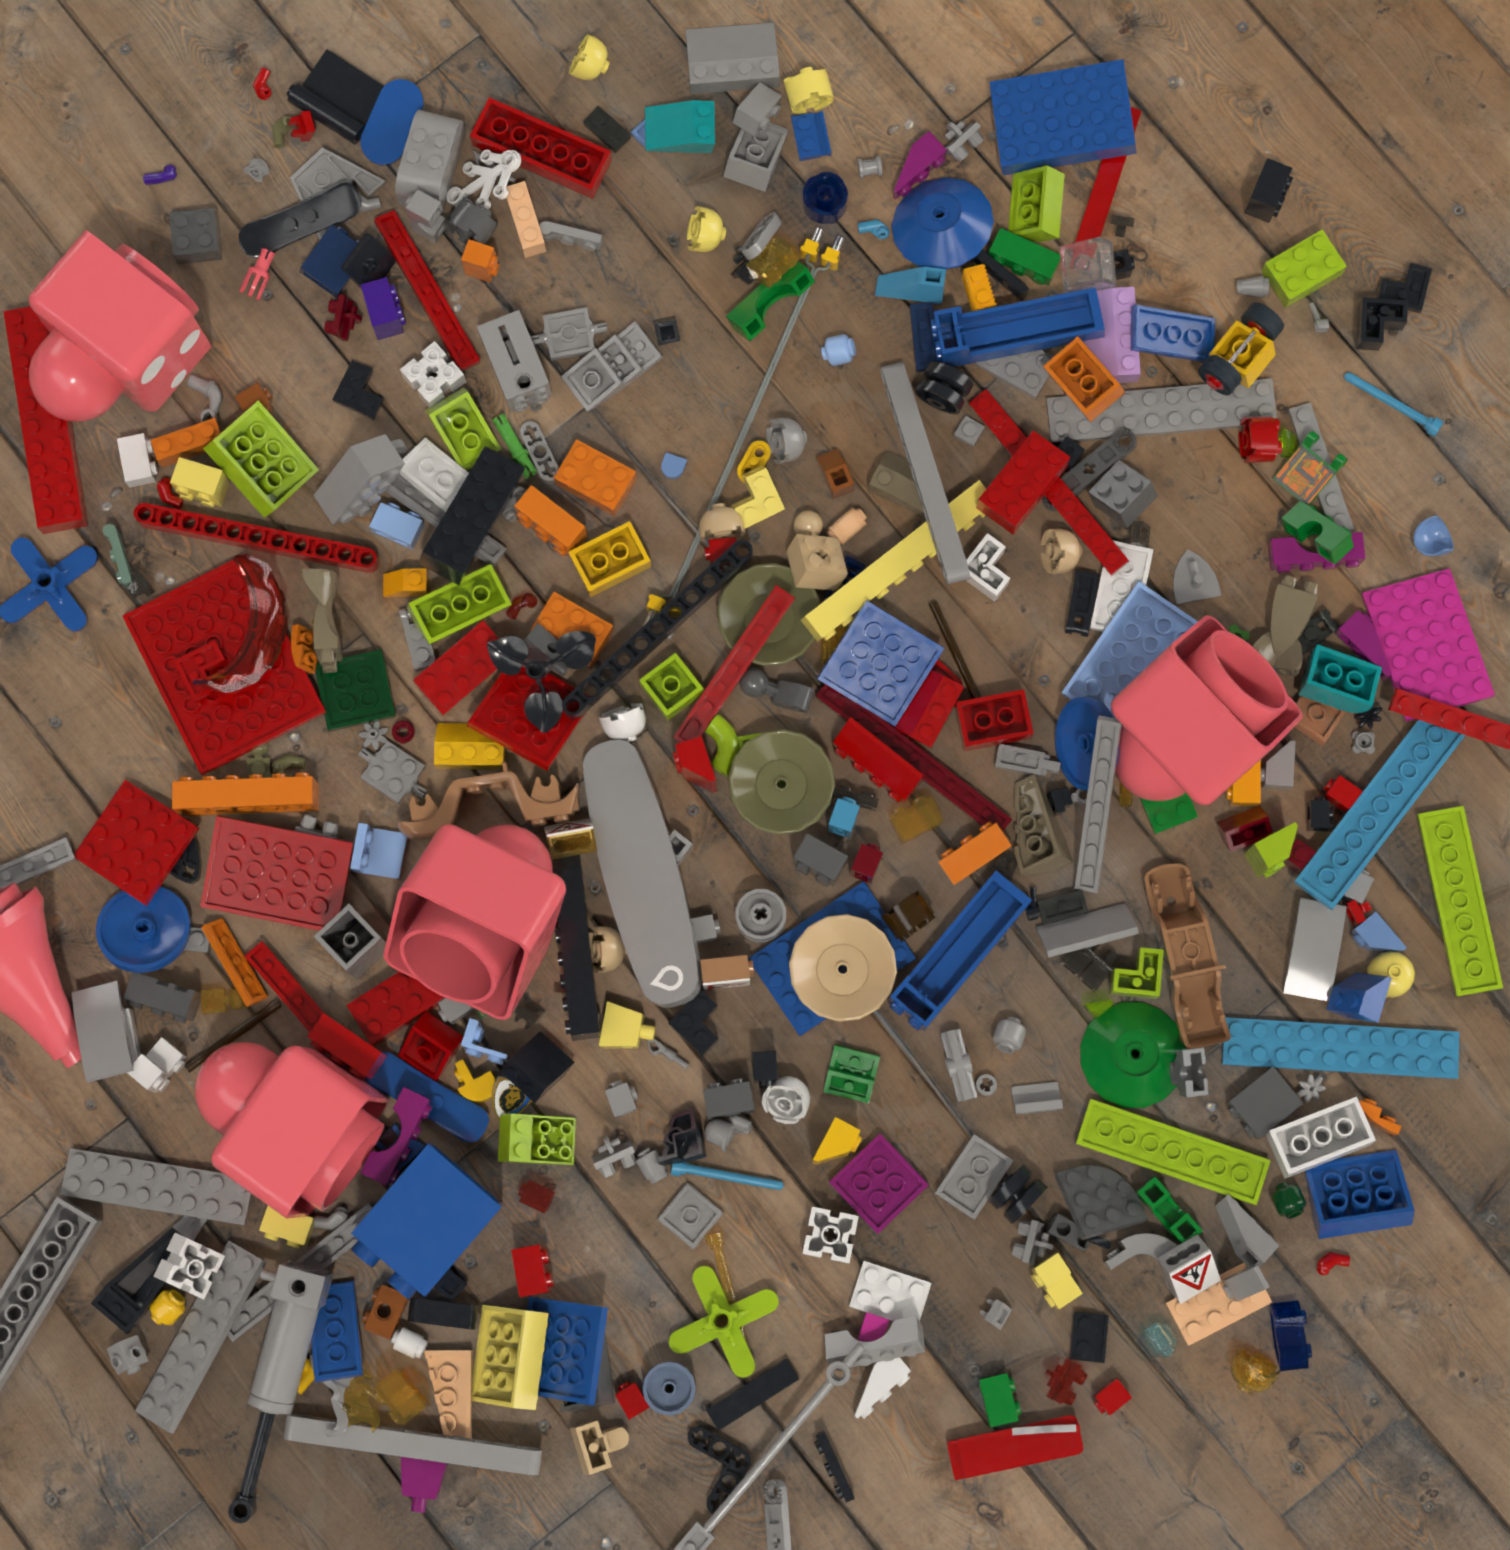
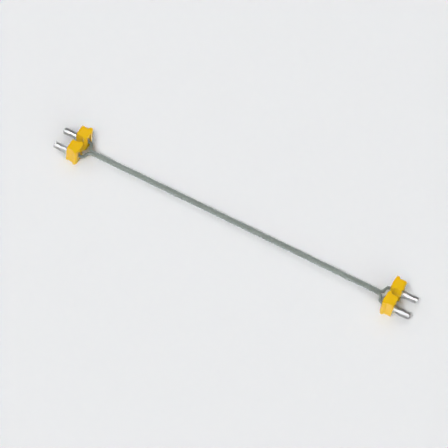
(808, 252)

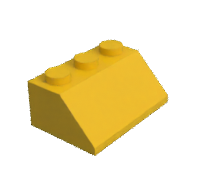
(464, 748)
(838, 1142)

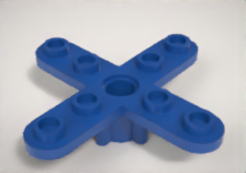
(55, 593)

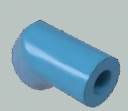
(875, 227)

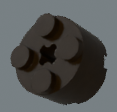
(907, 915)

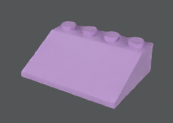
(1114, 347)

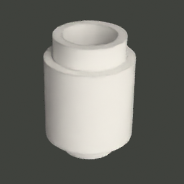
(409, 1343)

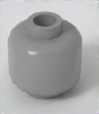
(1009, 1035)

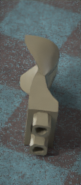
(322, 590)
(1289, 618)

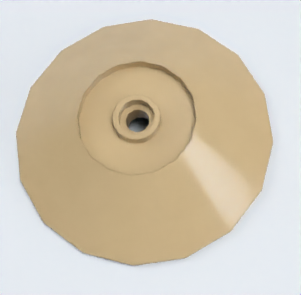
(849, 943)

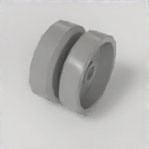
(758, 902)

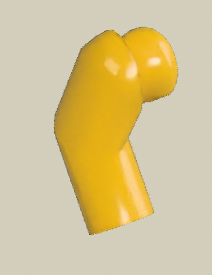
(307, 1377)

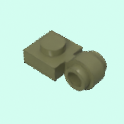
(259, 765)

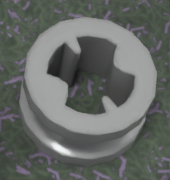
(992, 1088)

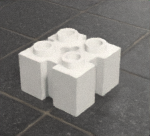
(434, 361)
(818, 1243)
(189, 1266)

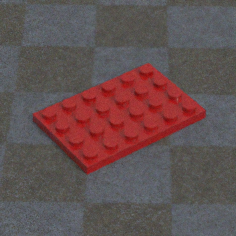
(276, 873)

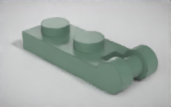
(118, 555)

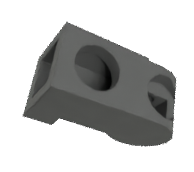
(1066, 1231)

